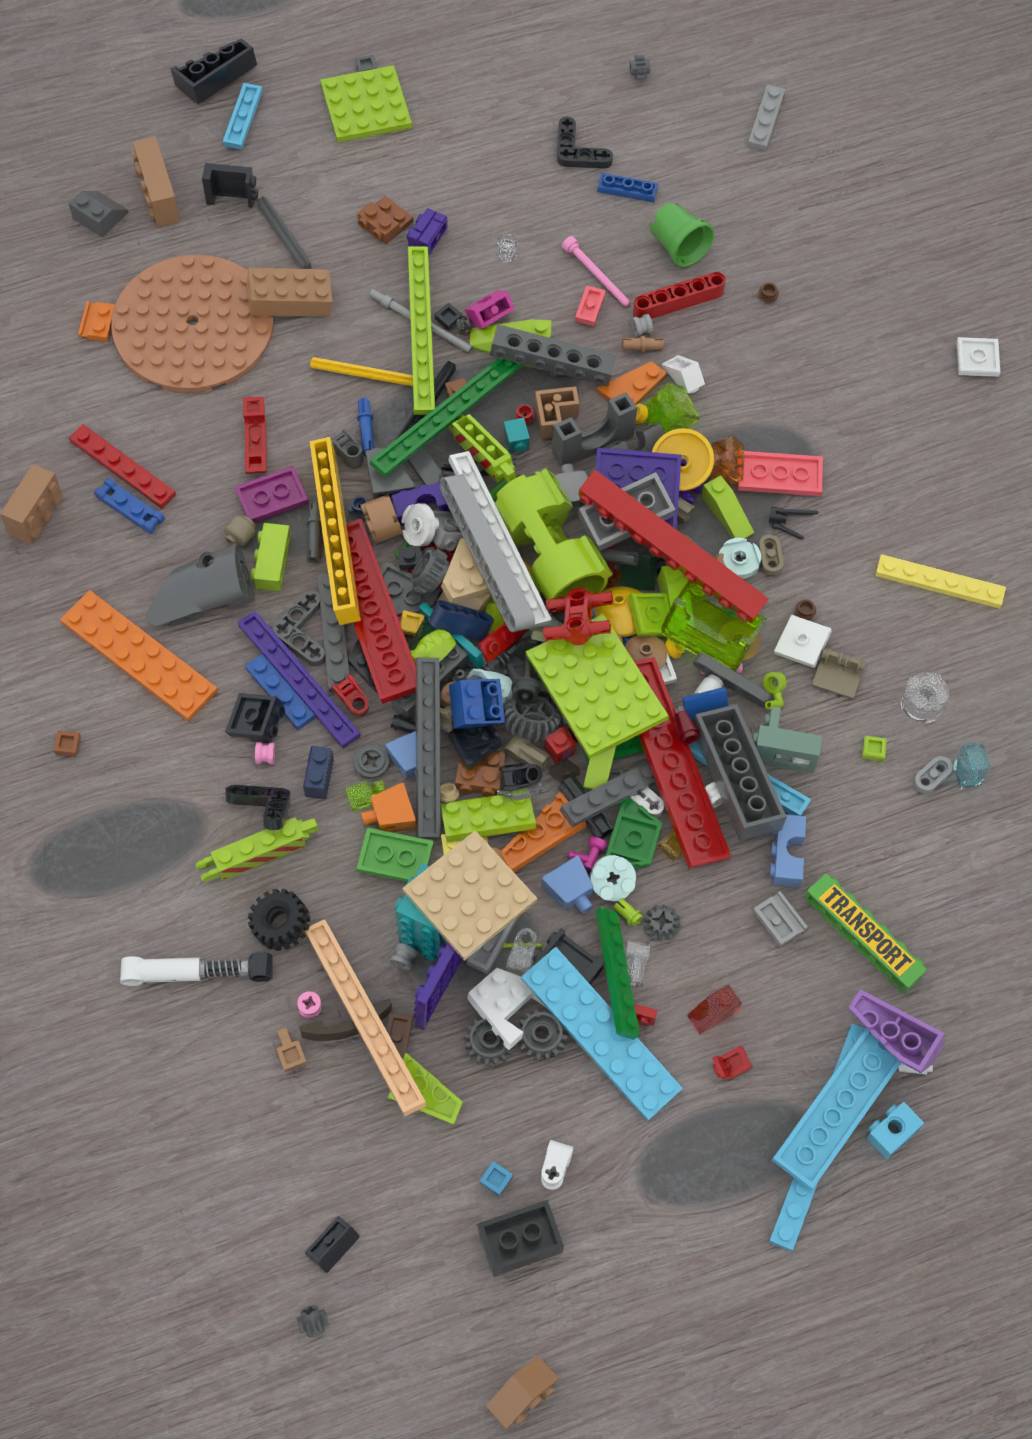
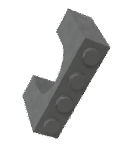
(619, 424)

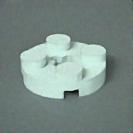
(746, 550)
(625, 882)

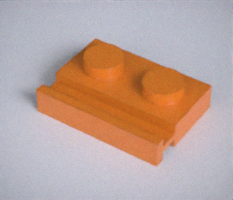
(96, 321)

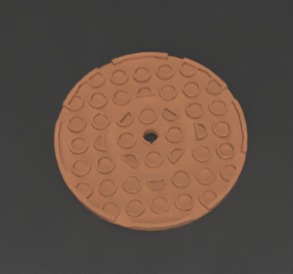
(155, 333)

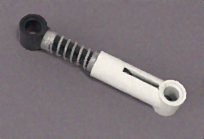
(138, 970)

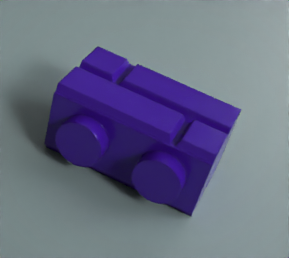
(428, 230)

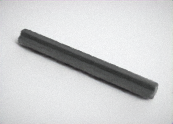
(284, 233)

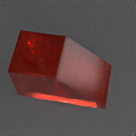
(715, 1009)

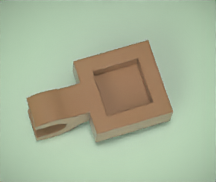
(290, 1052)

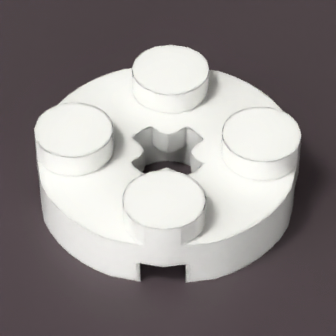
(422, 534)

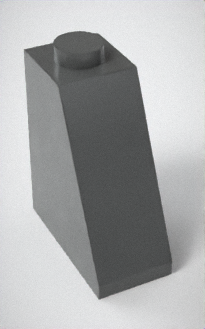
(390, 485)

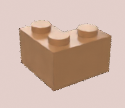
(553, 406)
(523, 1392)

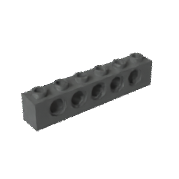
(552, 355)

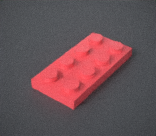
(782, 473)

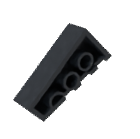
(214, 71)

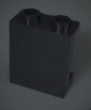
(229, 182)
(582, 960)

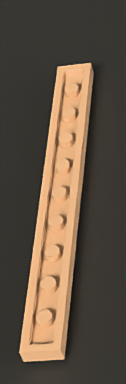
(365, 1018)

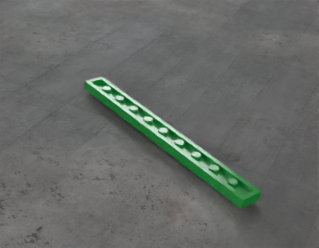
(443, 416)

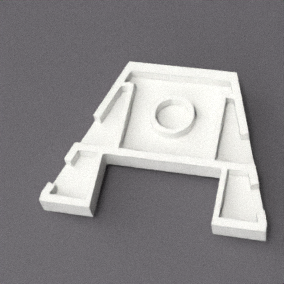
(498, 999)

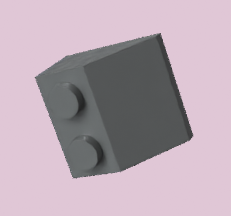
(96, 211)

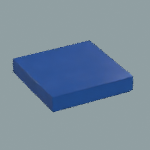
(705, 701)

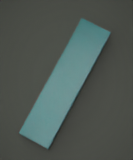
(474, 654)

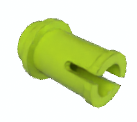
(628, 912)

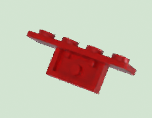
(499, 641)

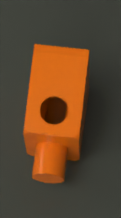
(391, 810)

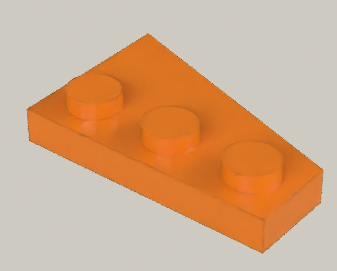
(636, 383)

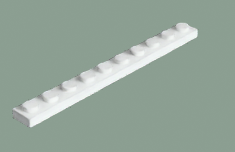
(464, 464)

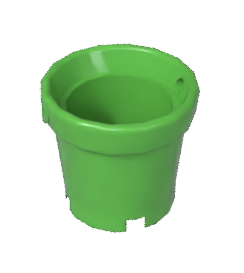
(682, 234)

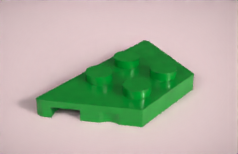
(634, 835)

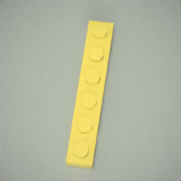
(940, 581)

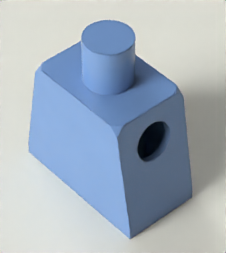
(403, 754)
(569, 885)

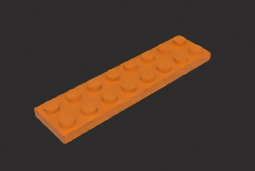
(139, 655)

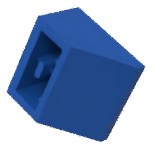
(476, 703)

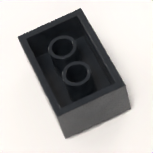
(520, 1238)

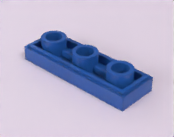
(627, 187)

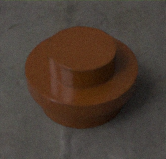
(768, 292)
(805, 609)

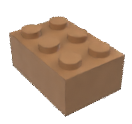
(31, 504)

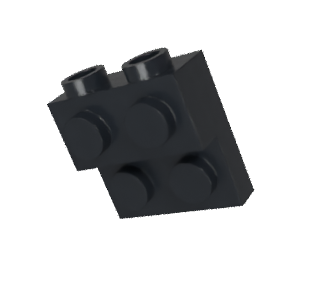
(255, 717)

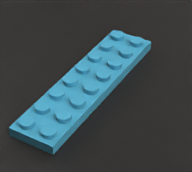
(592, 1026)
(837, 1110)

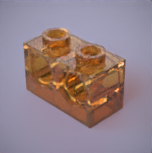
(728, 460)

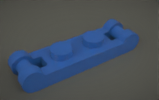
(129, 506)

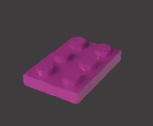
(271, 494)

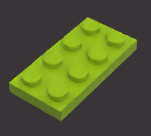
(486, 816)

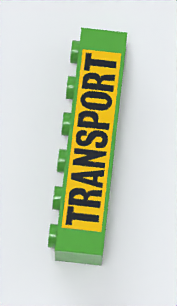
(865, 933)

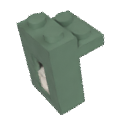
(786, 747)

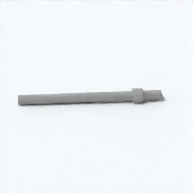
(388, 302)

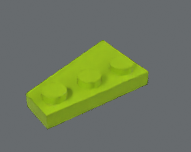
(439, 1099)

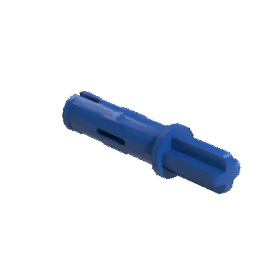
(365, 419)

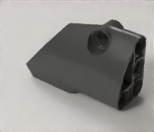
(200, 587)

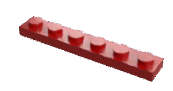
(122, 466)

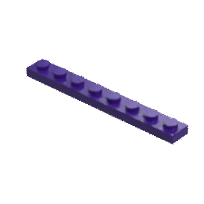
(299, 679)

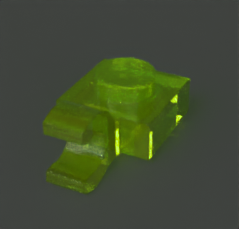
(360, 794)

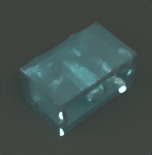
(971, 765)

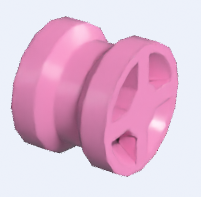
(265, 753)
(309, 1011)

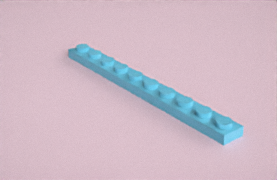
(799, 1196)

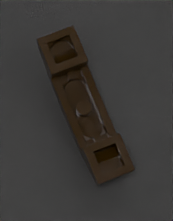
(317, 1032)

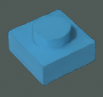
(496, 1178)

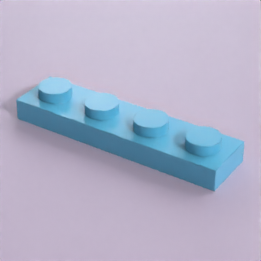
(242, 116)

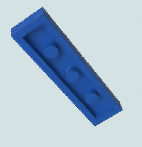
(275, 685)

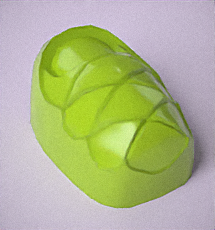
(434, 645)

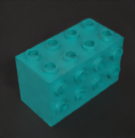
(415, 928)

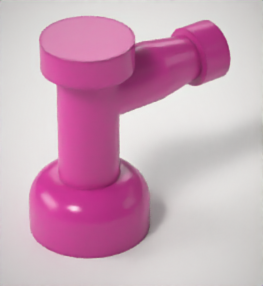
(596, 845)

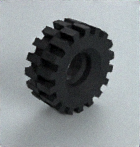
(269, 909)

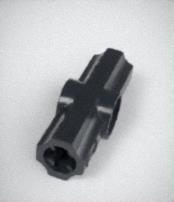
(598, 825)

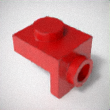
(732, 1064)

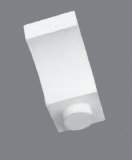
(684, 373)

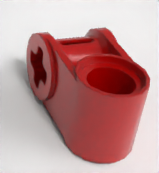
(350, 692)

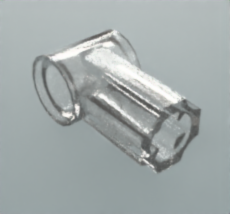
(637, 956)

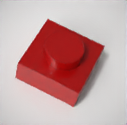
(645, 1015)

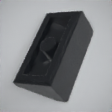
(332, 1244)

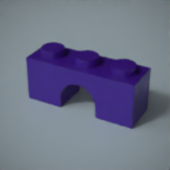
(422, 494)

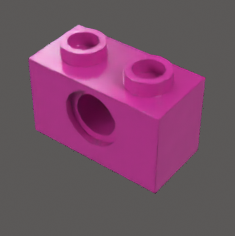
(490, 309)

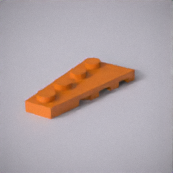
(550, 831)

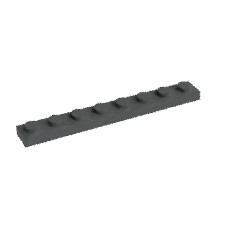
(427, 748)

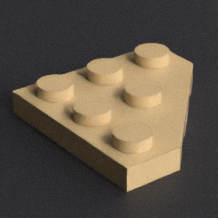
(463, 576)

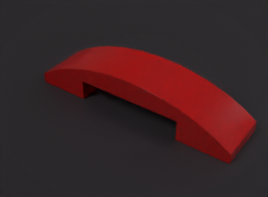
(255, 435)

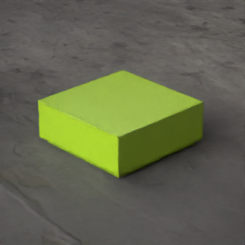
(874, 748)

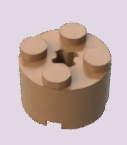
(381, 519)

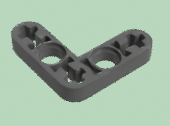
(293, 629)

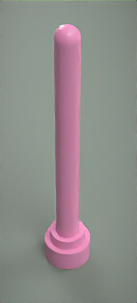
(571, 246)

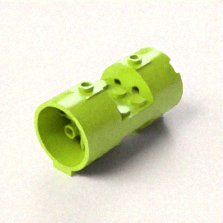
(534, 513)

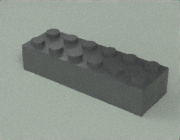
(739, 773)

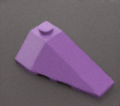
(900, 1033)

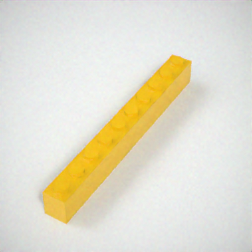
(335, 531)

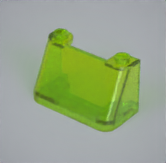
(709, 629)

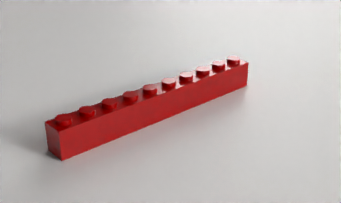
(672, 546)

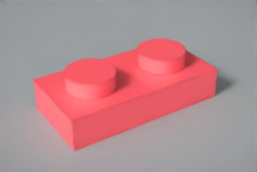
(590, 306)

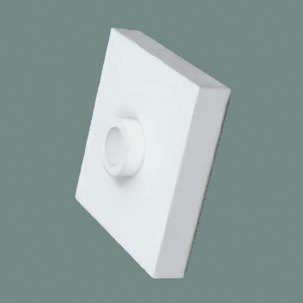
(978, 357)
(802, 641)

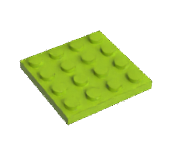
(365, 103)

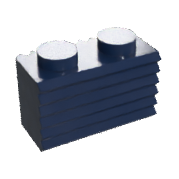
(318, 772)

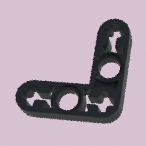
(570, 149)
(273, 799)

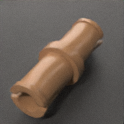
(642, 343)

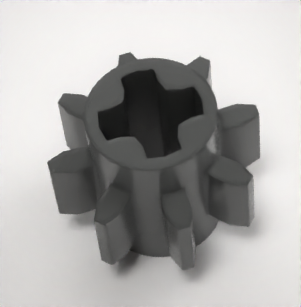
(639, 66)
(312, 1321)

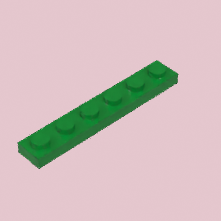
(617, 973)

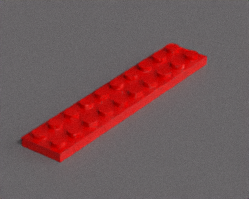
(379, 626)
(680, 782)

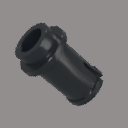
(403, 724)

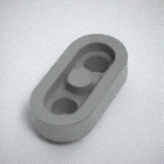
(932, 776)

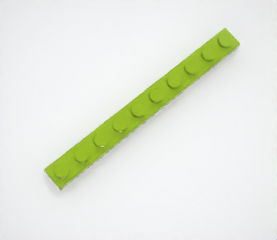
(421, 331)

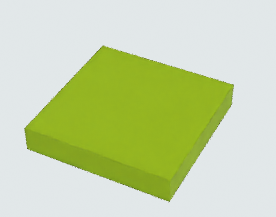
(649, 612)

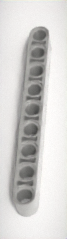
(487, 553)

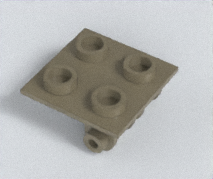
(838, 673)

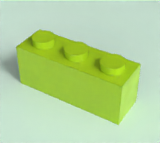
(271, 557)

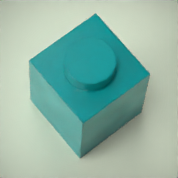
(516, 435)

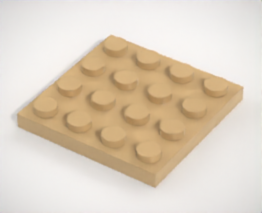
(469, 895)

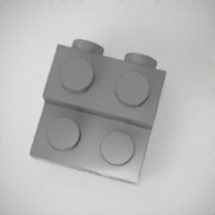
(448, 532)

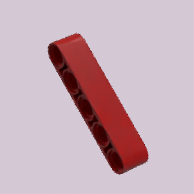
(680, 295)

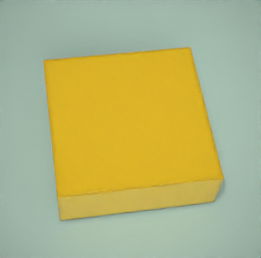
(410, 622)

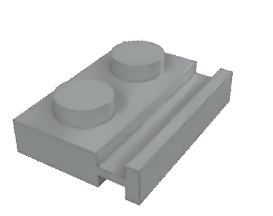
(780, 919)

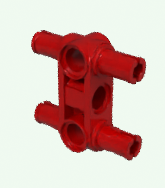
(578, 616)

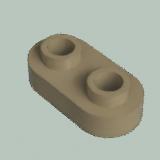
(771, 556)

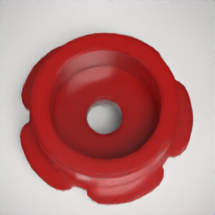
(525, 410)

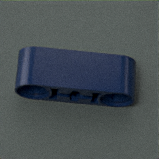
(460, 620)

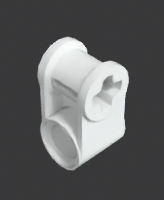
(556, 1161)

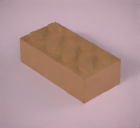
(155, 182)
(289, 292)

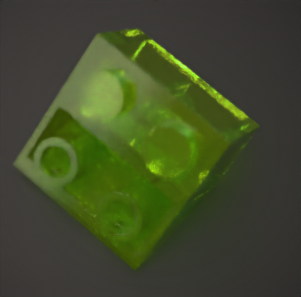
(671, 408)

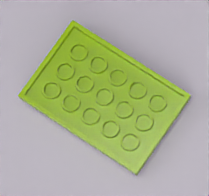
(597, 690)

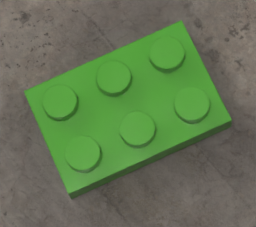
(393, 854)

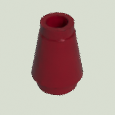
(686, 729)

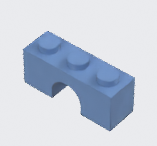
(786, 868)

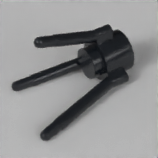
(779, 516)

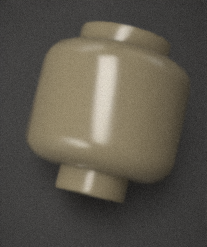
(239, 530)

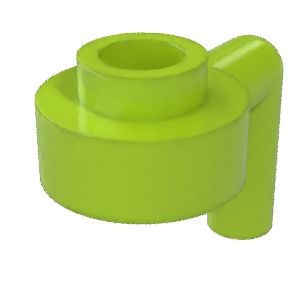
(771, 687)

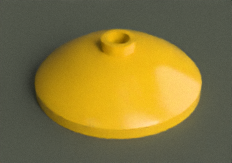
(694, 450)
(620, 612)

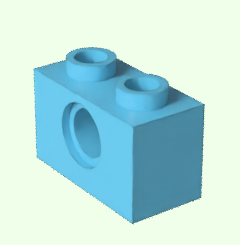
(887, 1142)

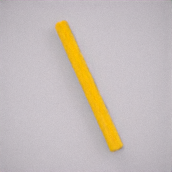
(361, 371)

